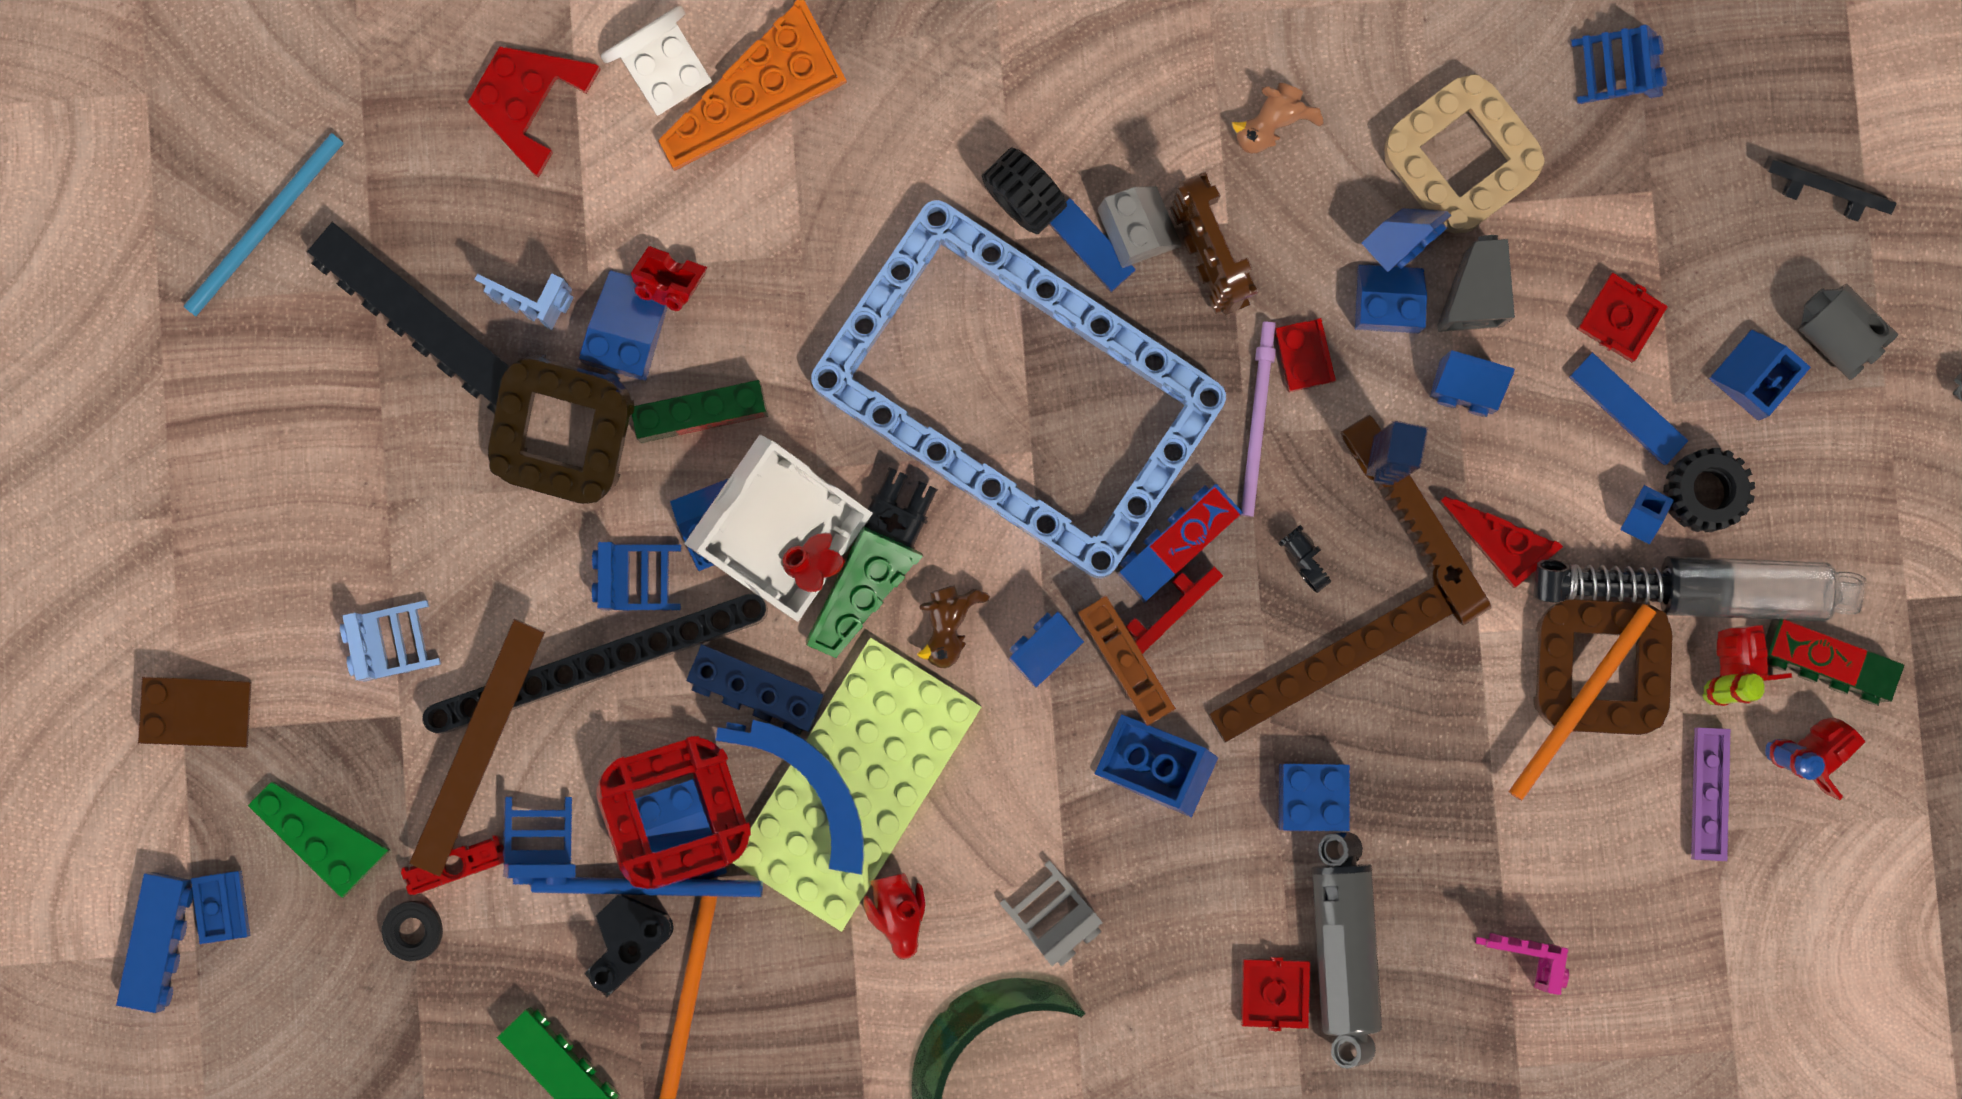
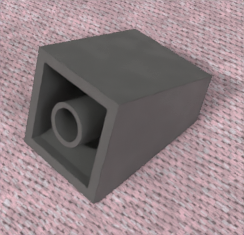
(1481, 288)

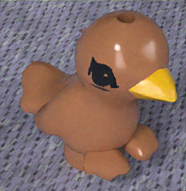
(1278, 111)

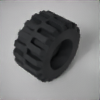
(1024, 190)
(1735, 486)

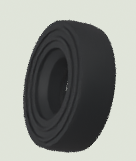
(391, 931)

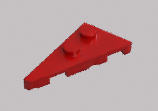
(1508, 547)

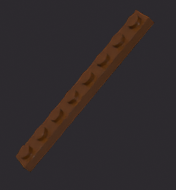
(1330, 663)

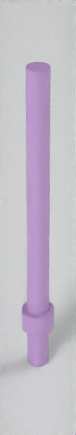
(1265, 356)

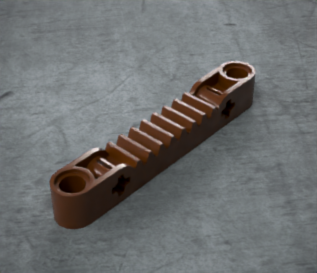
(1466, 595)

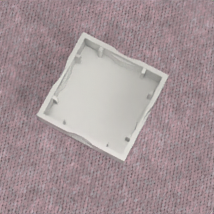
(763, 513)

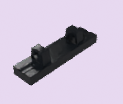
(1857, 196)

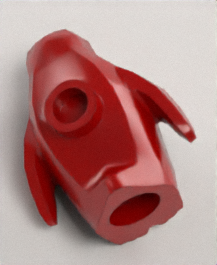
(897, 913)

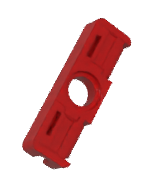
(475, 859)

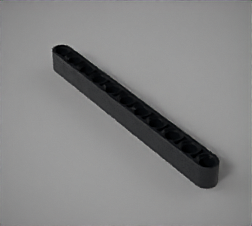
(613, 664)

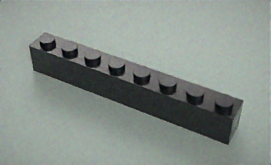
(409, 313)

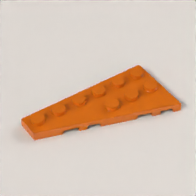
(768, 81)

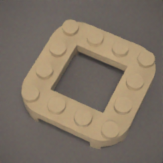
(1501, 125)

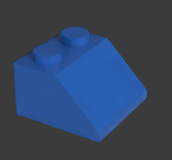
(1391, 299)
(1471, 383)

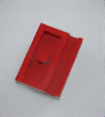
(1304, 355)

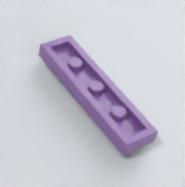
(1710, 794)

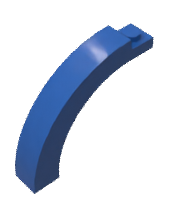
(835, 795)

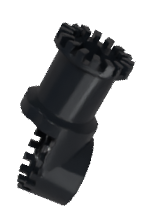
(1303, 551)

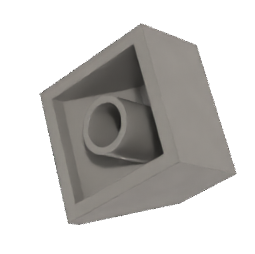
(1138, 224)

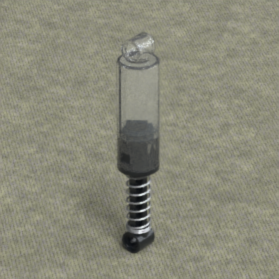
(1714, 587)

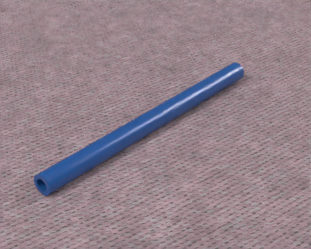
(622, 886)

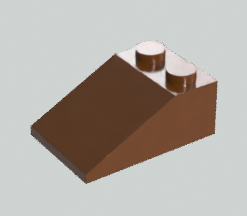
(194, 712)

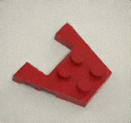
(516, 89)

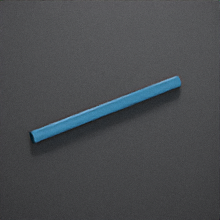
(263, 224)

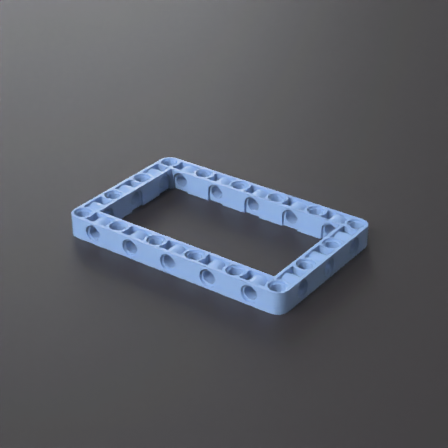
(1067, 307)

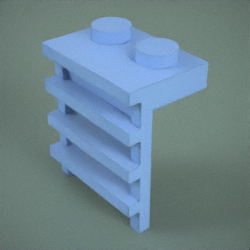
(552, 301)
(367, 645)

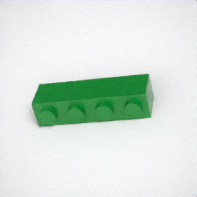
(551, 1060)

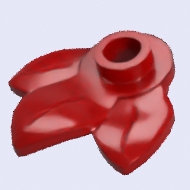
(812, 562)

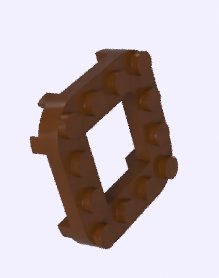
(1227, 280)
(1556, 666)

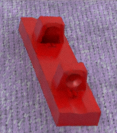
(1192, 593)

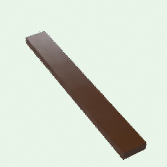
(477, 747)

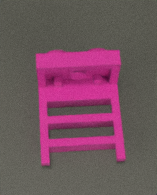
(1551, 969)

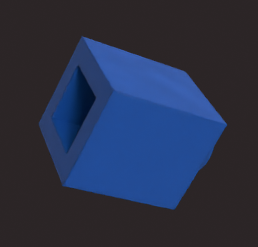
(1647, 514)

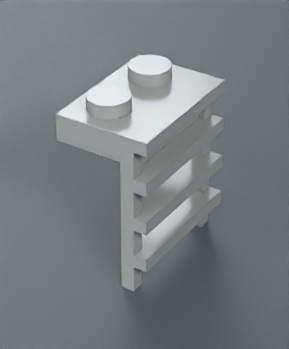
(1059, 940)

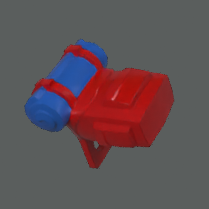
(1818, 753)

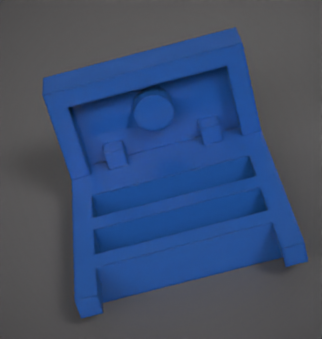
(1641, 63)
(614, 576)
(530, 864)

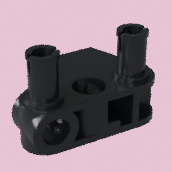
(622, 925)

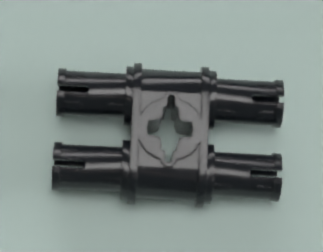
(911, 517)

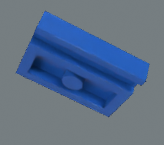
(220, 907)

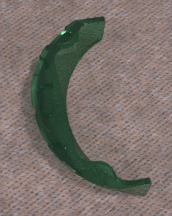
(970, 1016)

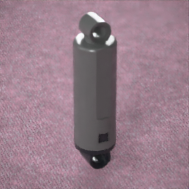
(1347, 949)

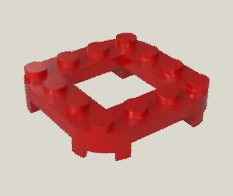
(718, 797)

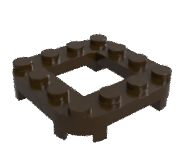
(571, 384)

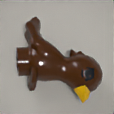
(946, 615)

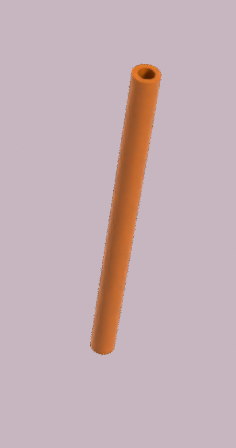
(1582, 702)
(688, 997)

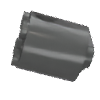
(1846, 329)

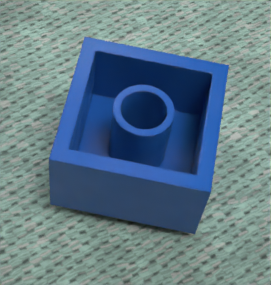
(1314, 797)

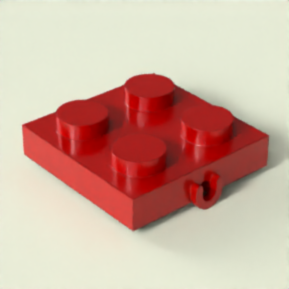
(1622, 317)
(1275, 993)

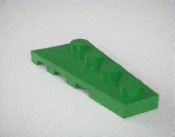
(865, 580)
(325, 844)

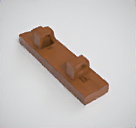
(1126, 661)

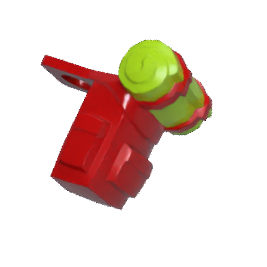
(1742, 667)

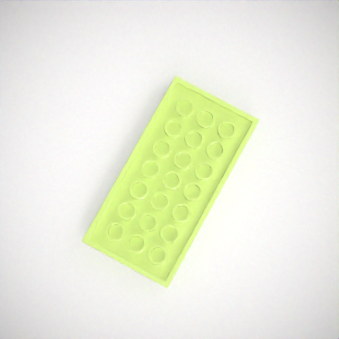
(889, 741)

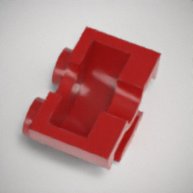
(666, 280)

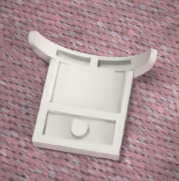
(661, 61)

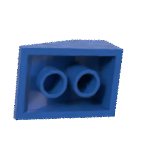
(623, 329)
(1157, 765)
(675, 818)

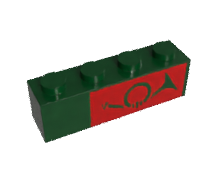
(699, 411)
(1832, 661)

